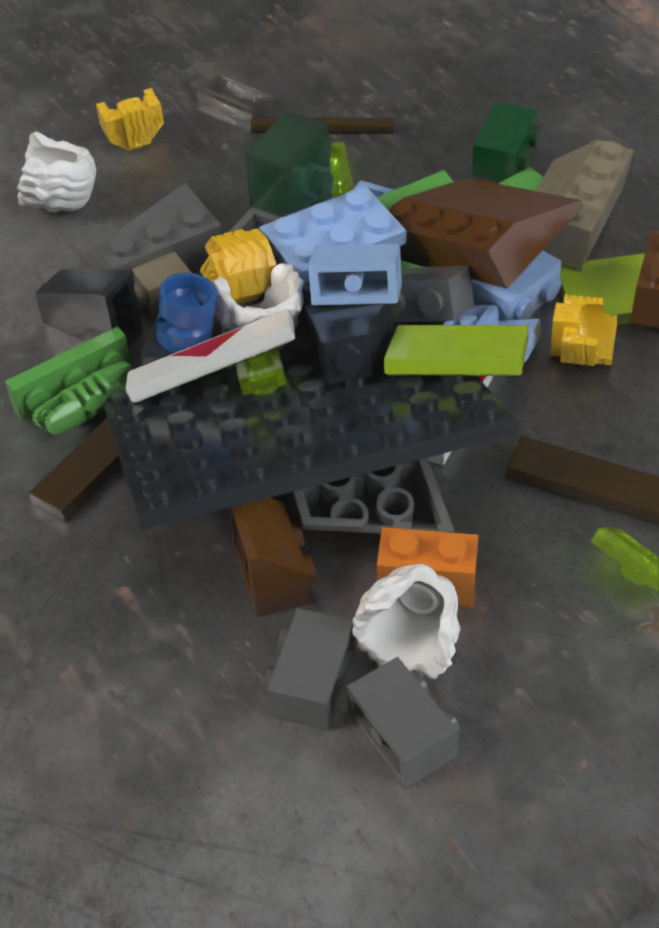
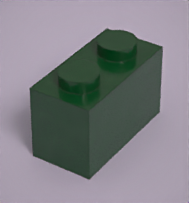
(505, 142)

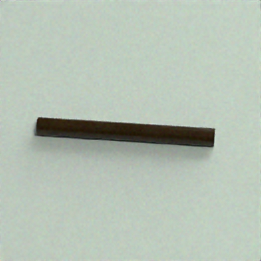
(335, 124)

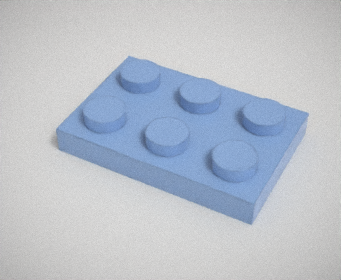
(343, 220)

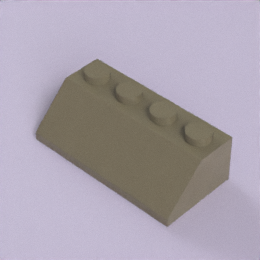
(596, 178)

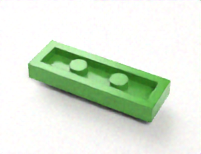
(47, 379)

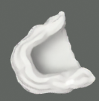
(56, 175)
(282, 294)
(410, 618)

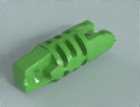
(81, 399)

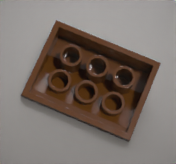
(482, 227)

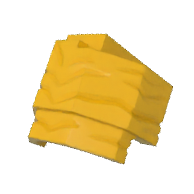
(133, 121)
(242, 260)
(583, 331)

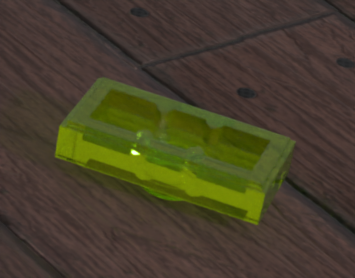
(637, 561)

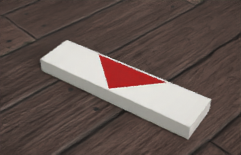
(210, 356)

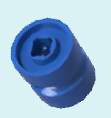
(185, 311)

